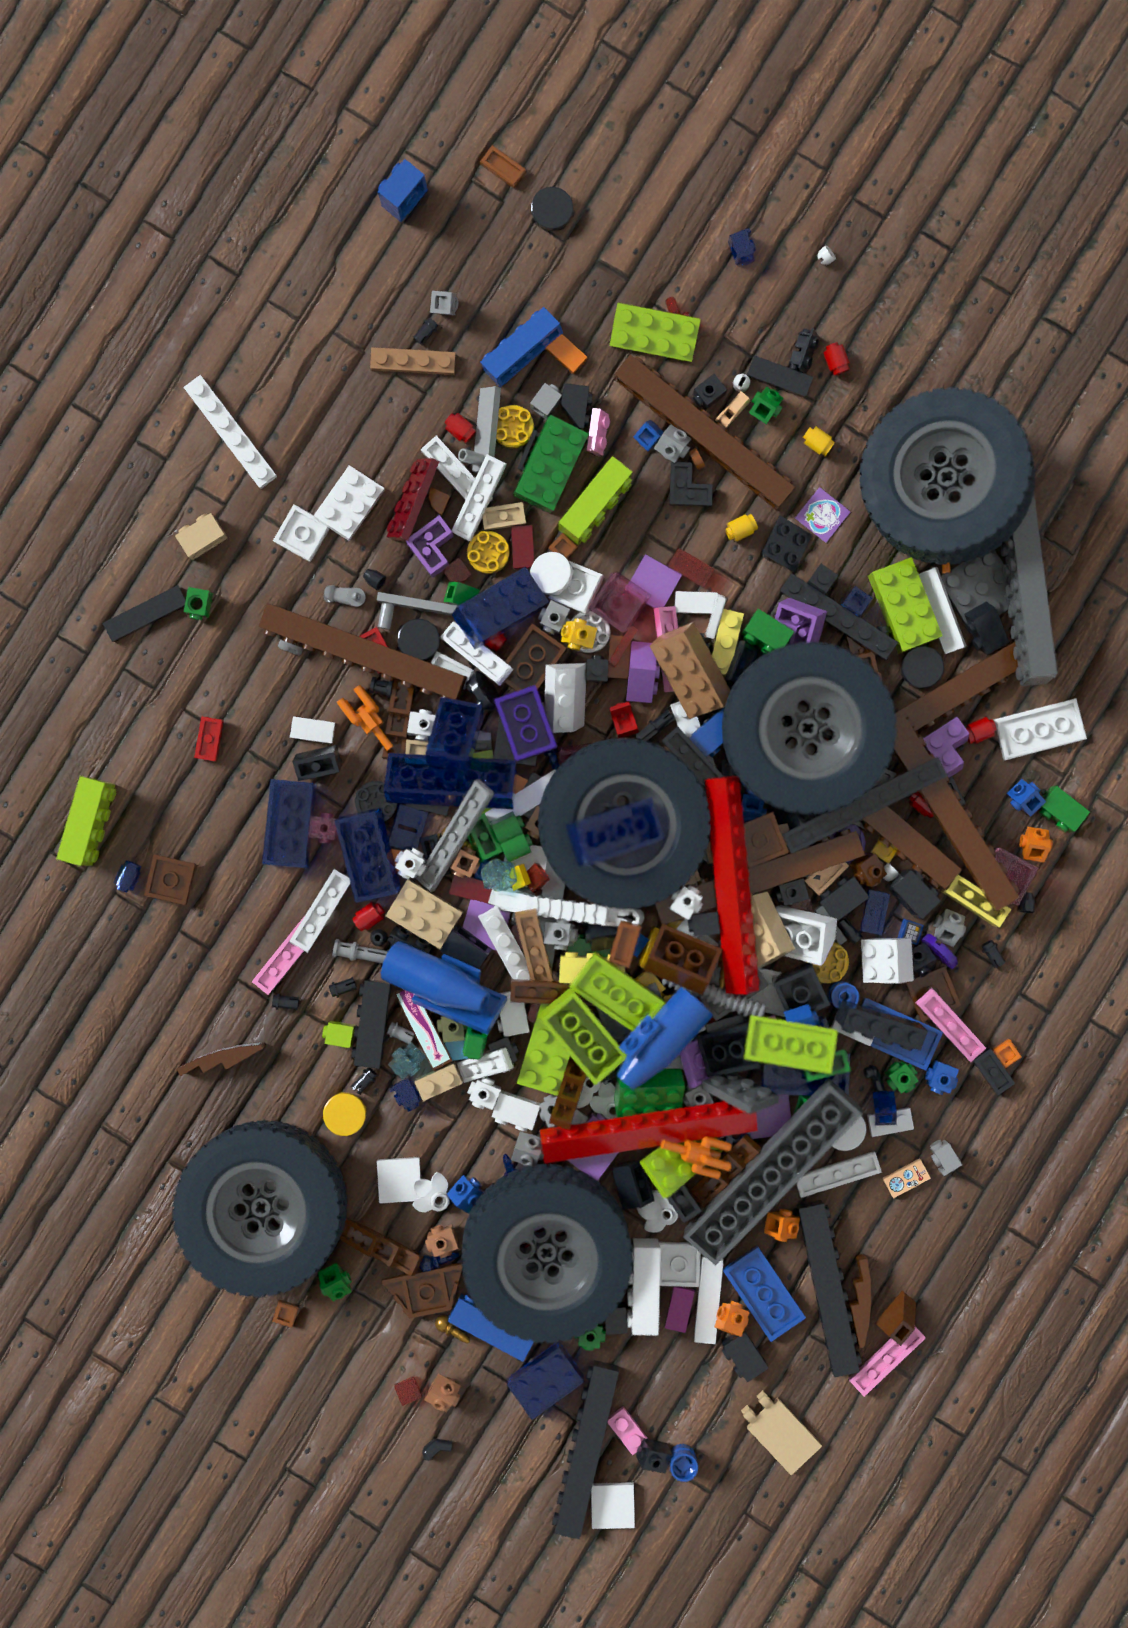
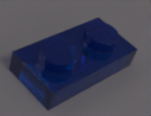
(875, 912)

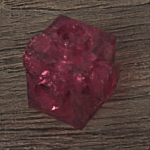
(317, 830)

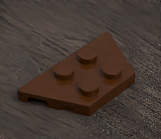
(426, 1291)

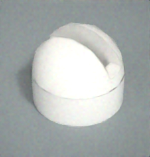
(827, 255)
(746, 384)
(891, 872)

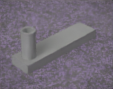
(486, 428)
(389, 601)

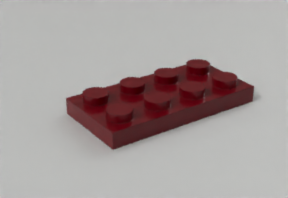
(414, 494)

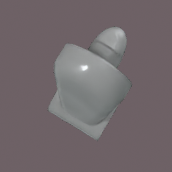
(349, 596)

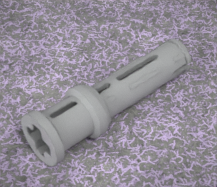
(355, 952)

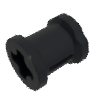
(381, 687)

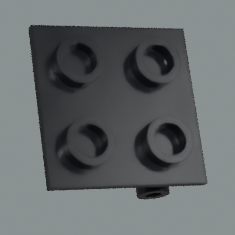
(786, 544)

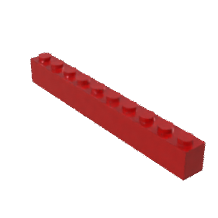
(732, 885)
(645, 1131)

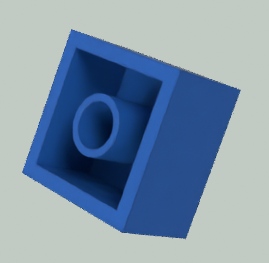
(402, 190)

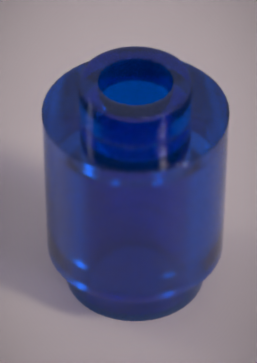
(127, 876)

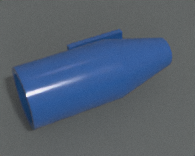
(438, 980)
(661, 1039)

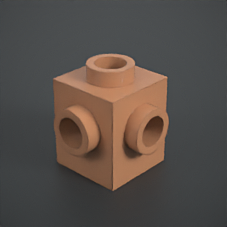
(470, 867)
(447, 1235)
(443, 1393)

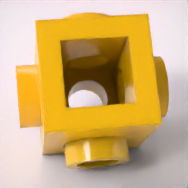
(578, 634)

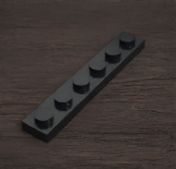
(840, 617)

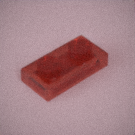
(690, 567)

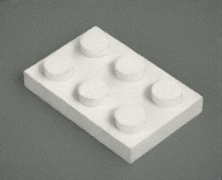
(349, 503)

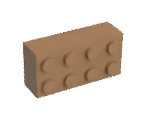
(691, 670)

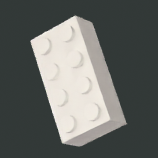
(644, 1291)

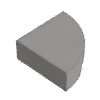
(290, 647)

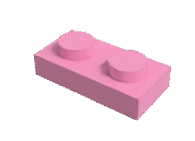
(597, 434)
(626, 1429)

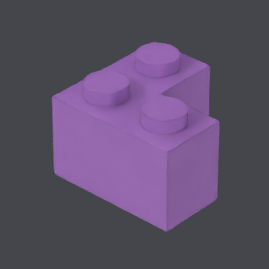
(426, 544)
(802, 618)
(642, 673)
(944, 742)

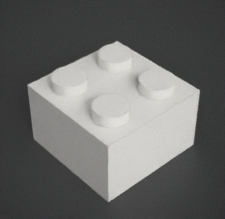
(887, 960)

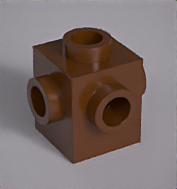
(868, 869)

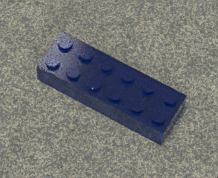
(415, 782)

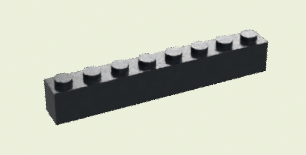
(828, 1288)
(586, 1449)

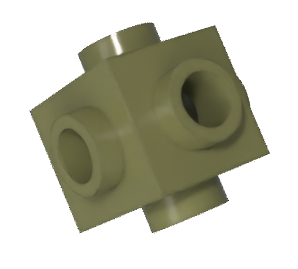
(450, 1033)

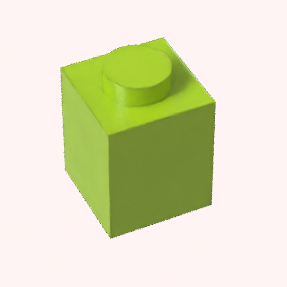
(339, 1034)

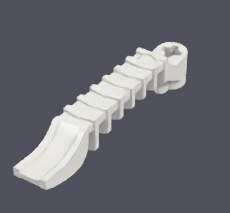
(566, 910)

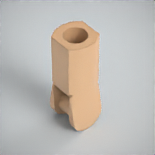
(734, 408)

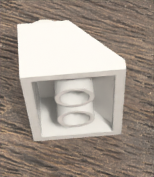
(565, 696)
(809, 933)

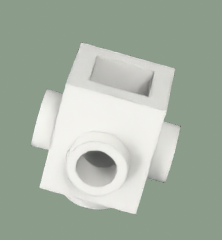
(416, 720)
(418, 863)
(686, 910)
(487, 1085)

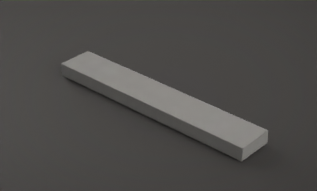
(455, 835)

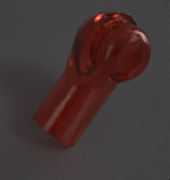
(673, 307)

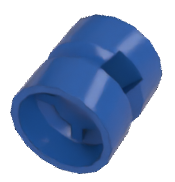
(842, 991)
(683, 1462)

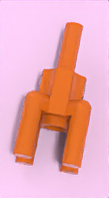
(366, 716)
(700, 1155)

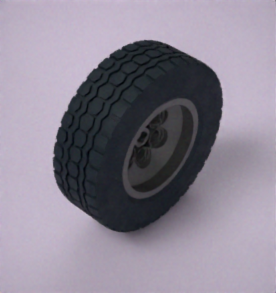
(954, 427)
(858, 716)
(596, 779)
(220, 1236)
(533, 1299)

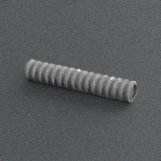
(731, 1001)

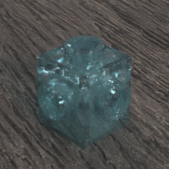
(498, 875)
(406, 1061)

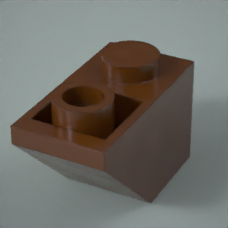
(899, 1318)

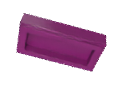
(679, 1309)

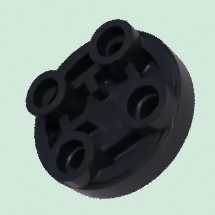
(552, 208)
(419, 639)
(922, 667)
(483, 690)
(372, 796)

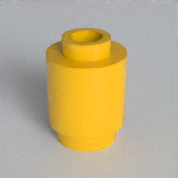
(818, 441)
(741, 527)

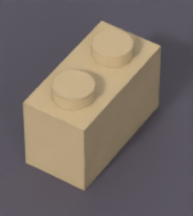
(201, 536)
(438, 1081)

